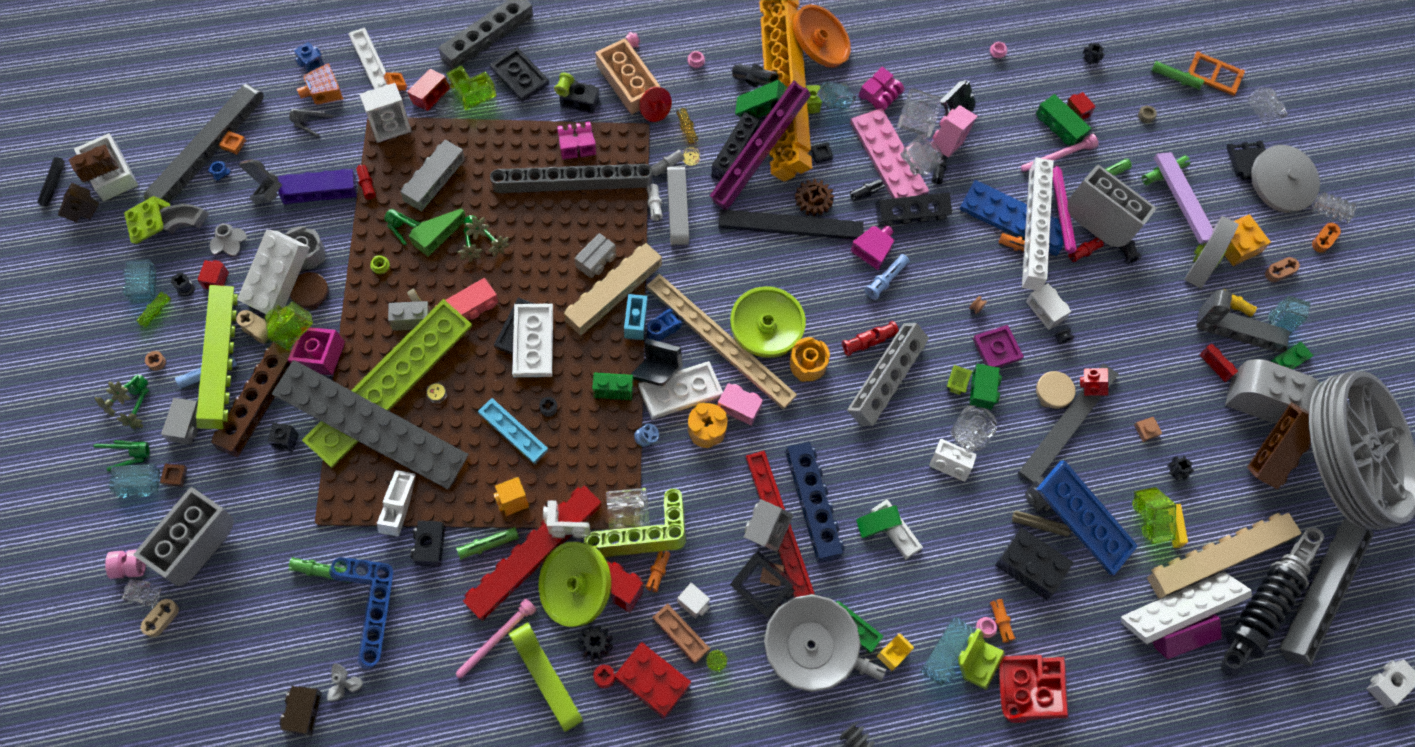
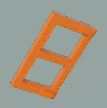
(1211, 82)

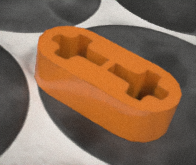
(1323, 235)

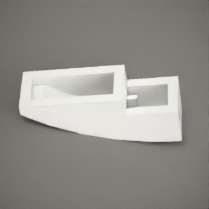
(396, 503)

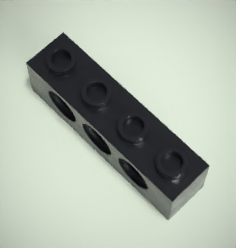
(734, 145)
(940, 201)

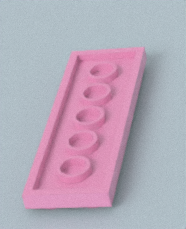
(884, 151)

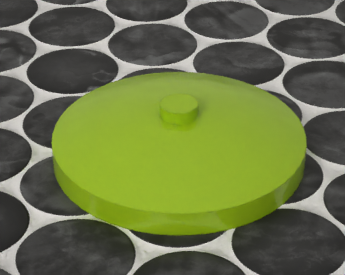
(767, 321)
(574, 584)

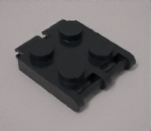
(957, 96)
(1244, 158)

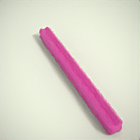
(1064, 216)

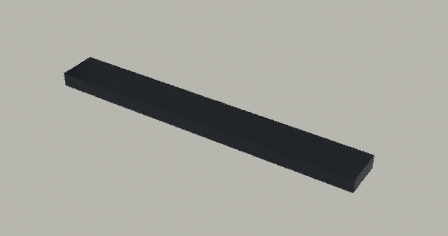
(790, 224)

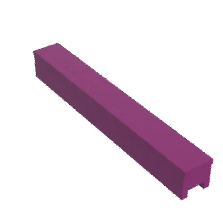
(760, 145)

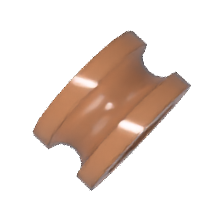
(978, 305)
(156, 365)

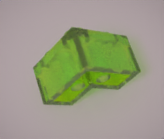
(470, 90)
(287, 324)
(1157, 515)

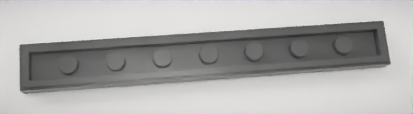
(1061, 433)

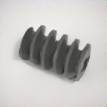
(855, 738)

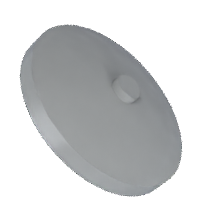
(1285, 179)

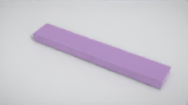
(1184, 196)

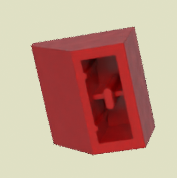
(625, 587)

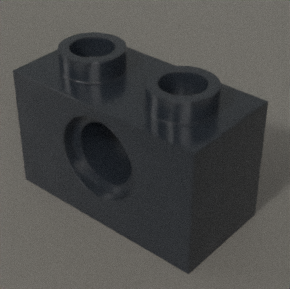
(581, 97)
(431, 555)

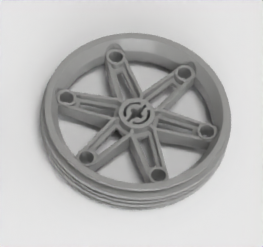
(1363, 450)

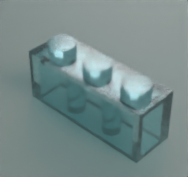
(946, 652)

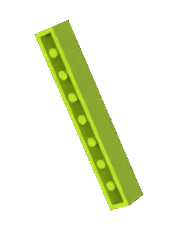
(215, 358)

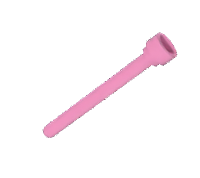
(1090, 142)
(525, 609)

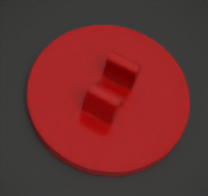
(655, 104)

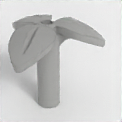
(339, 676)

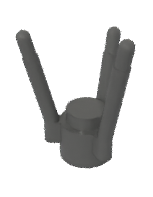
(301, 116)

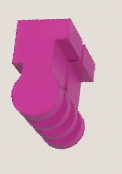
(881, 89)
(584, 141)

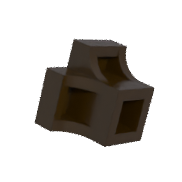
(77, 203)

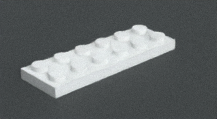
(1185, 607)

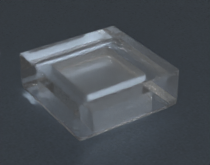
(446, 106)

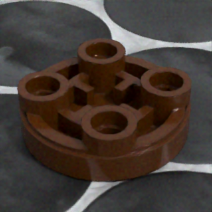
(309, 290)

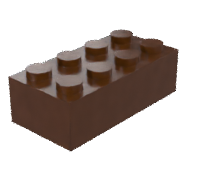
(1282, 447)

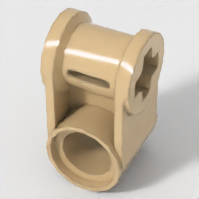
(253, 325)

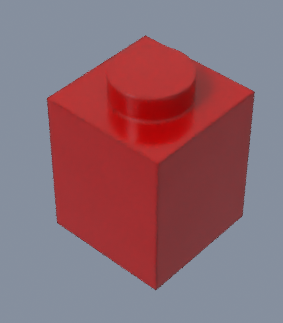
(1081, 105)
(212, 274)

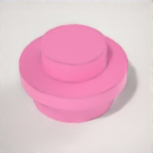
(633, 39)
(998, 50)
(696, 59)
(987, 626)

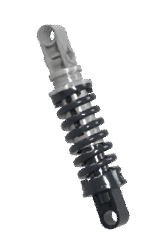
(1271, 603)

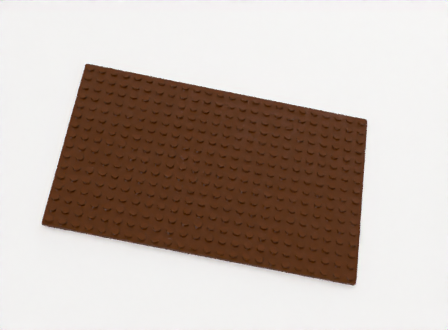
(587, 437)

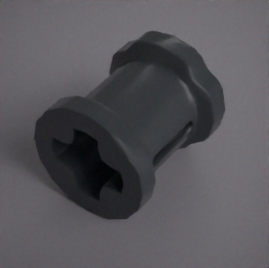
(1130, 252)
(182, 284)

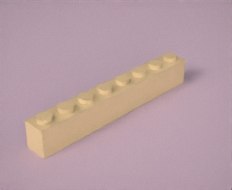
(1223, 555)

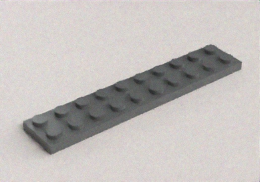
(370, 424)

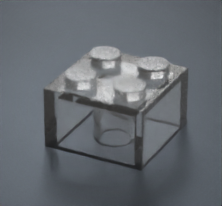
(920, 112)

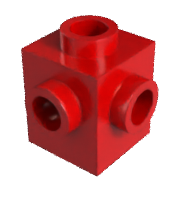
(1095, 382)

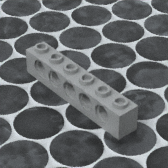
(888, 374)

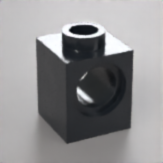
(282, 437)

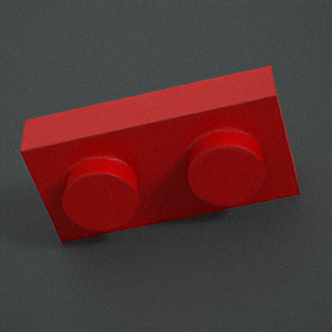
(1218, 362)

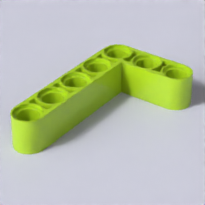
(646, 534)
(545, 677)

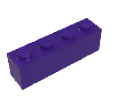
(317, 186)

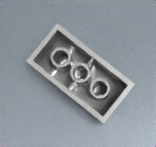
(1109, 208)
(1268, 389)
(186, 538)

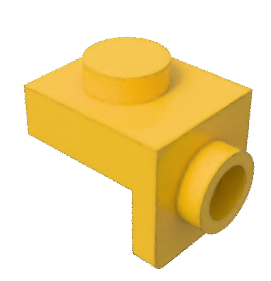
(895, 652)

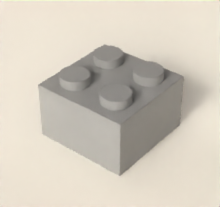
(768, 525)

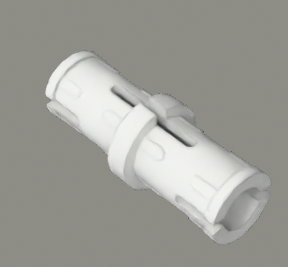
(654, 202)

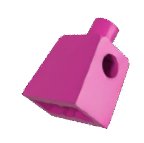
(874, 245)

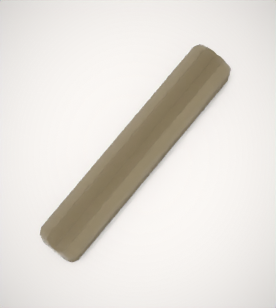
(1041, 523)

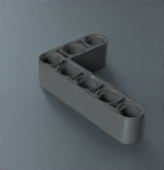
(1217, 319)

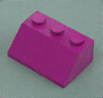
(1189, 637)

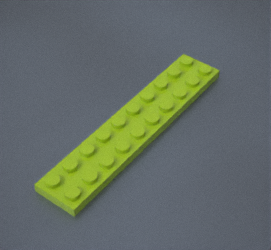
(395, 374)

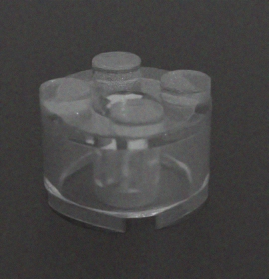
(922, 155)
(974, 428)

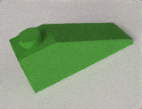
(434, 232)

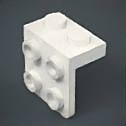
(560, 529)

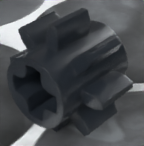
(1093, 53)
(1180, 468)

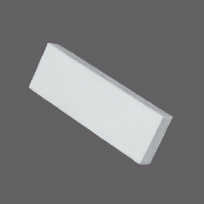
(901, 535)

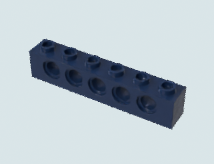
(823, 550)

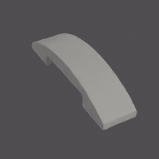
(1212, 252)

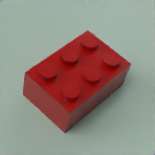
(652, 680)

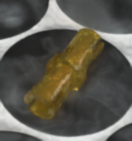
(687, 125)

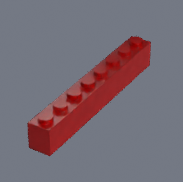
(528, 556)

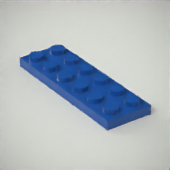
(1005, 213)
(1087, 517)

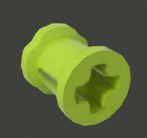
(564, 84)

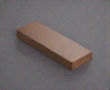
(681, 633)

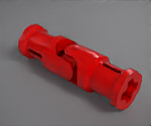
(870, 338)

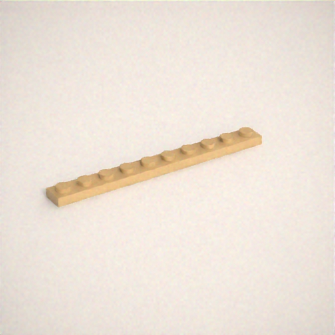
(721, 342)

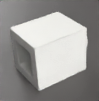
(694, 601)

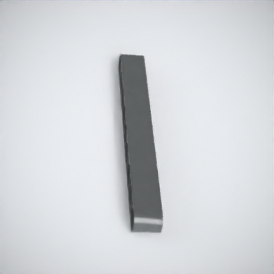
(205, 144)
(563, 174)

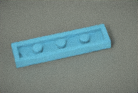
(513, 431)

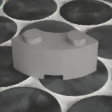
(182, 215)

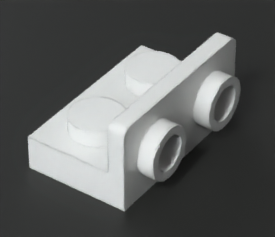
(952, 460)

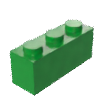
(761, 100)
(1062, 120)

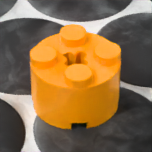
(809, 359)
(717, 425)

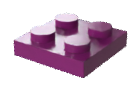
(998, 347)

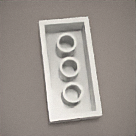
(273, 271)

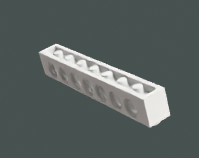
(1037, 224)

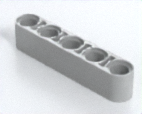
(677, 206)

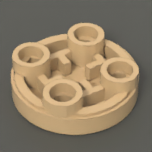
(1055, 390)

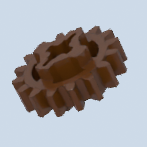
(820, 203)

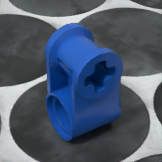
(665, 324)

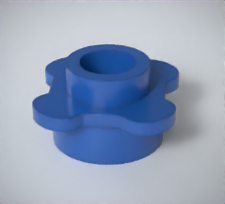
(217, 166)

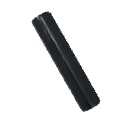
(50, 181)

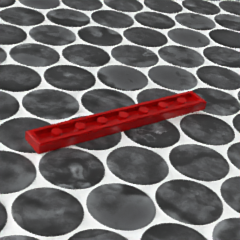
(788, 550)

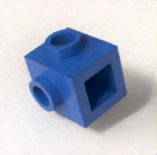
(308, 57)

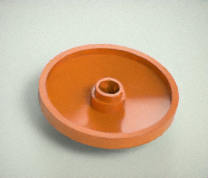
(821, 35)

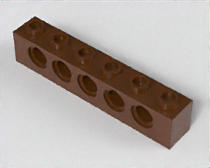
(255, 409)

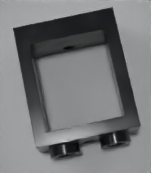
(748, 569)

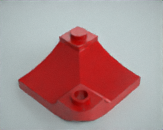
(1033, 687)

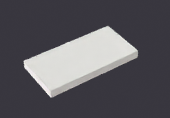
(533, 340)
(682, 391)

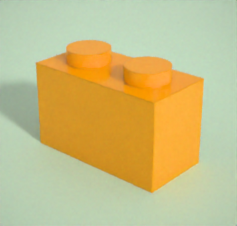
(511, 496)

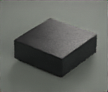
(822, 152)

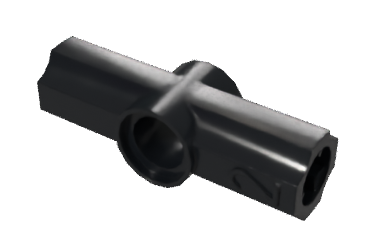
(754, 75)

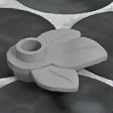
(228, 242)

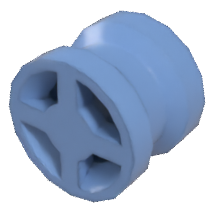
(646, 435)

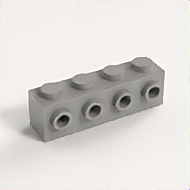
(432, 175)

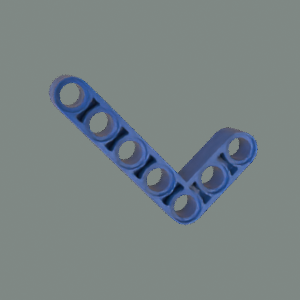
(373, 604)

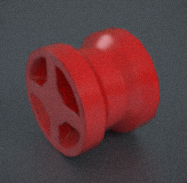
(604, 681)

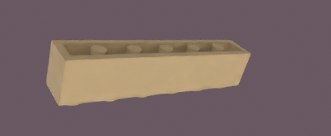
(612, 288)

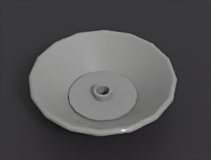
(815, 621)

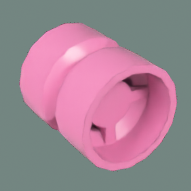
(123, 564)

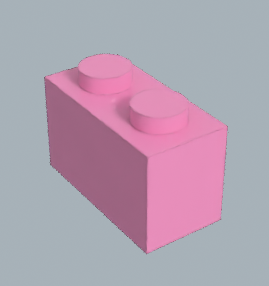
(740, 403)

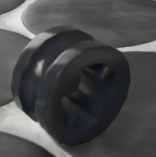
(1064, 336)
(542, 404)

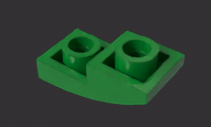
(879, 521)

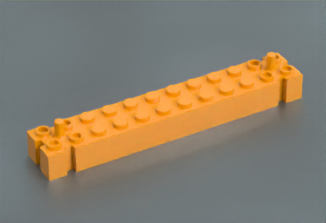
(785, 57)

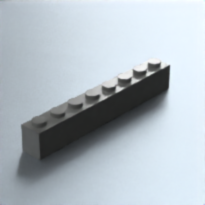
(1326, 593)

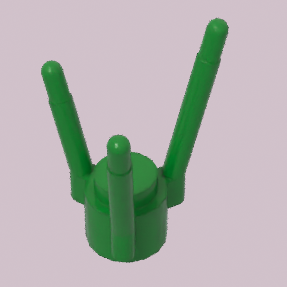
(396, 219)
(138, 450)

